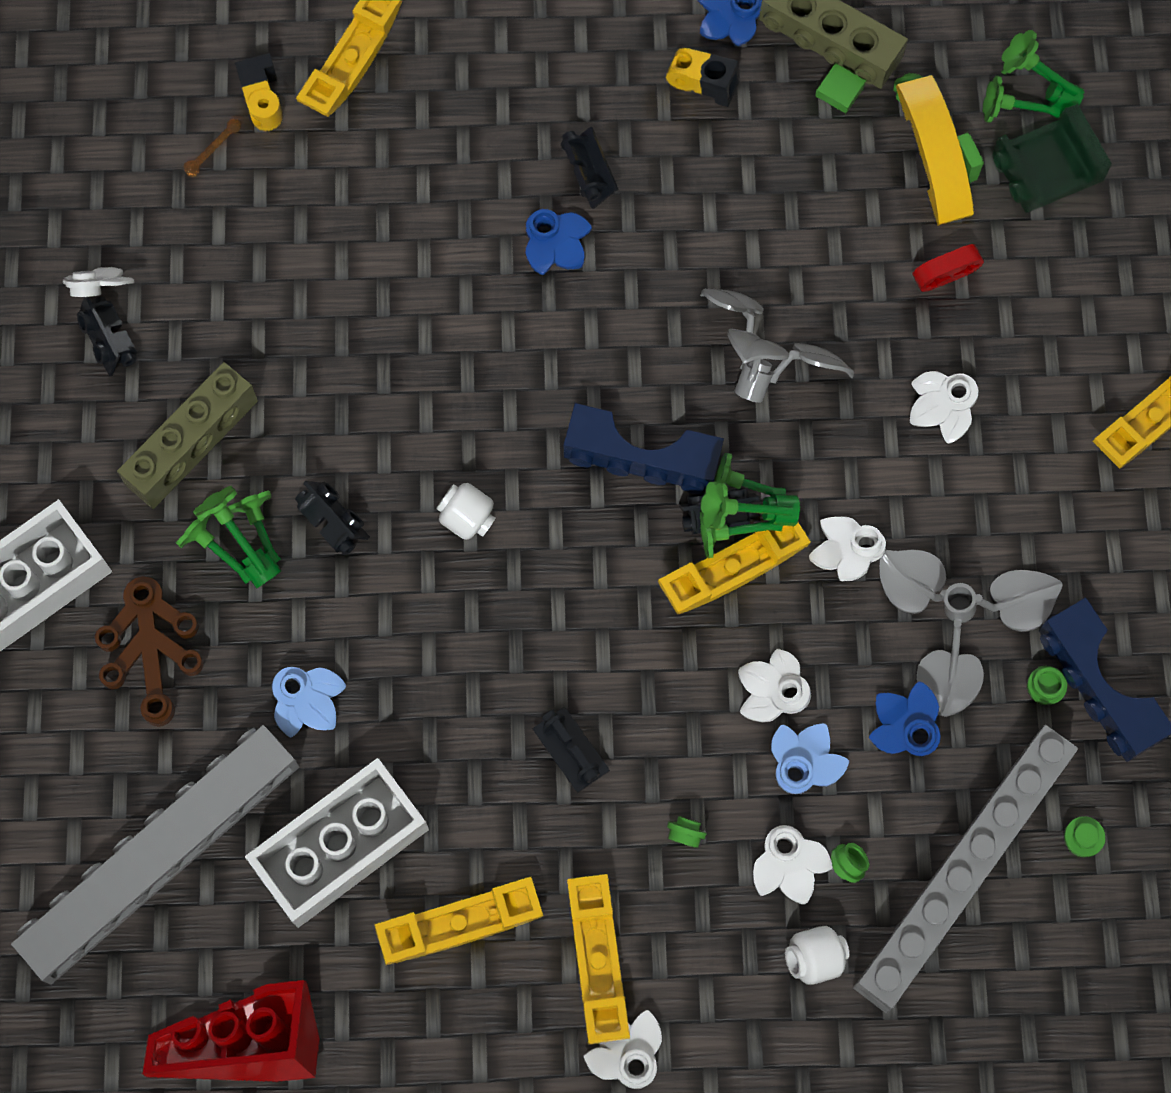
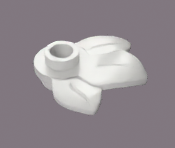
(90, 282)
(940, 407)
(844, 548)
(768, 684)
(793, 870)
(613, 1057)

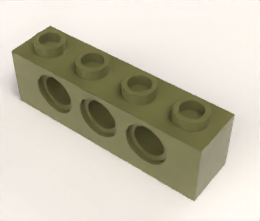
(853, 31)
(188, 435)

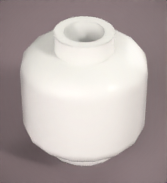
(466, 511)
(817, 955)

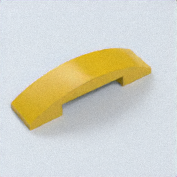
(351, 56)
(938, 148)
(1138, 428)
(731, 567)
(458, 922)
(598, 959)

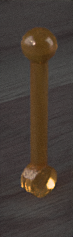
(192, 167)

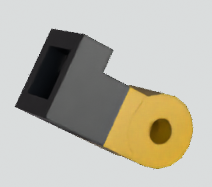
(704, 74)
(261, 101)

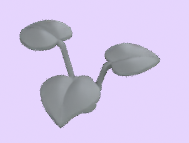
(752, 349)
(916, 576)

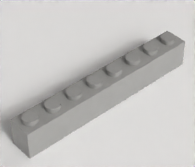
(154, 855)
(965, 869)

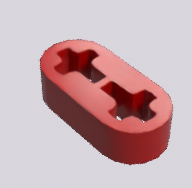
(948, 267)

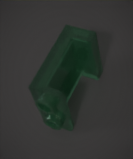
(1052, 160)

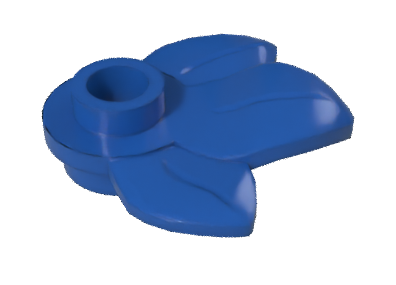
(728, 19)
(558, 245)
(905, 716)

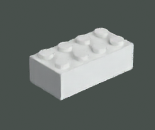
(43, 570)
(337, 842)

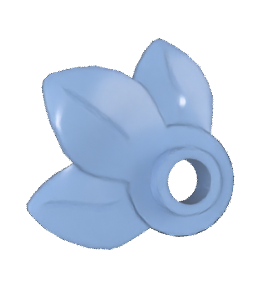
(311, 702)
(809, 754)

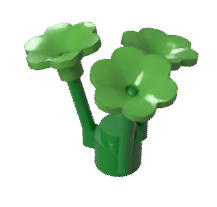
(1022, 55)
(715, 506)
(259, 566)

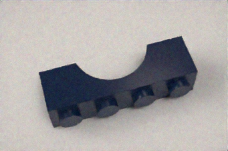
(686, 463)
(1130, 722)

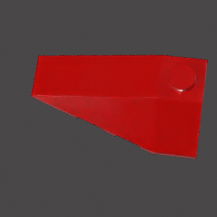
(249, 1040)

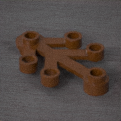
(148, 643)

